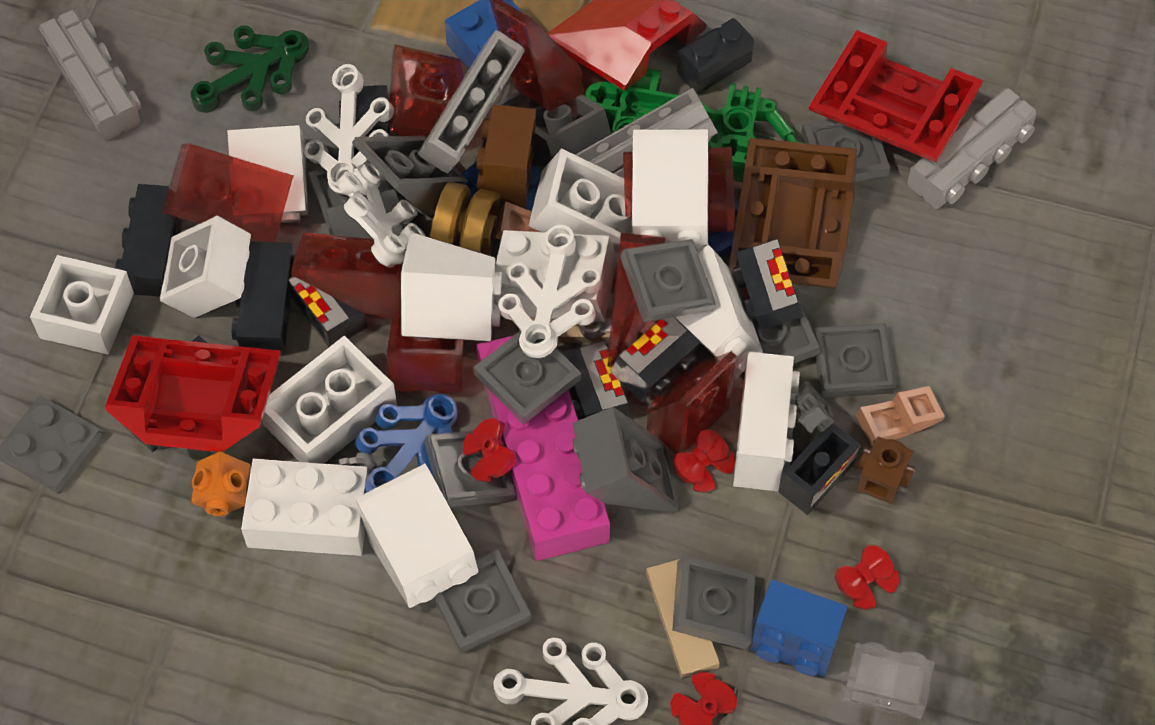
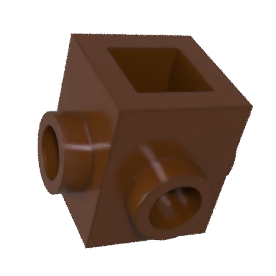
(885, 469)

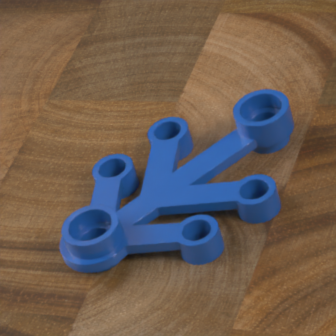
(411, 439)

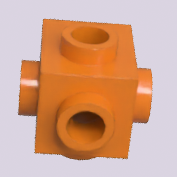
(220, 484)

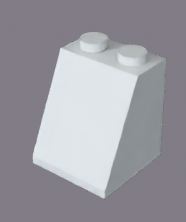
(281, 150)
(671, 184)
(448, 291)
(728, 324)
(416, 536)

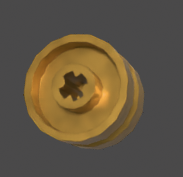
(466, 220)

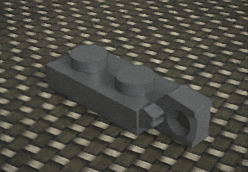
(813, 409)

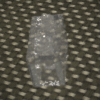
(889, 679)

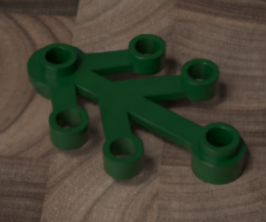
(251, 66)

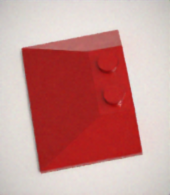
(621, 34)
(893, 99)
(191, 392)

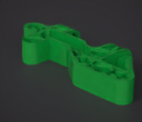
(740, 112)

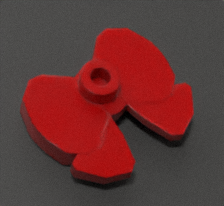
(709, 450)
(496, 458)
(873, 566)
(715, 700)

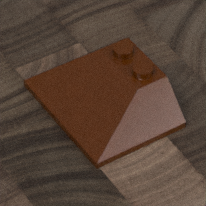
(801, 199)

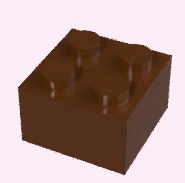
(507, 153)

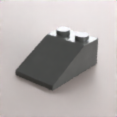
(568, 127)
(406, 171)
(623, 462)

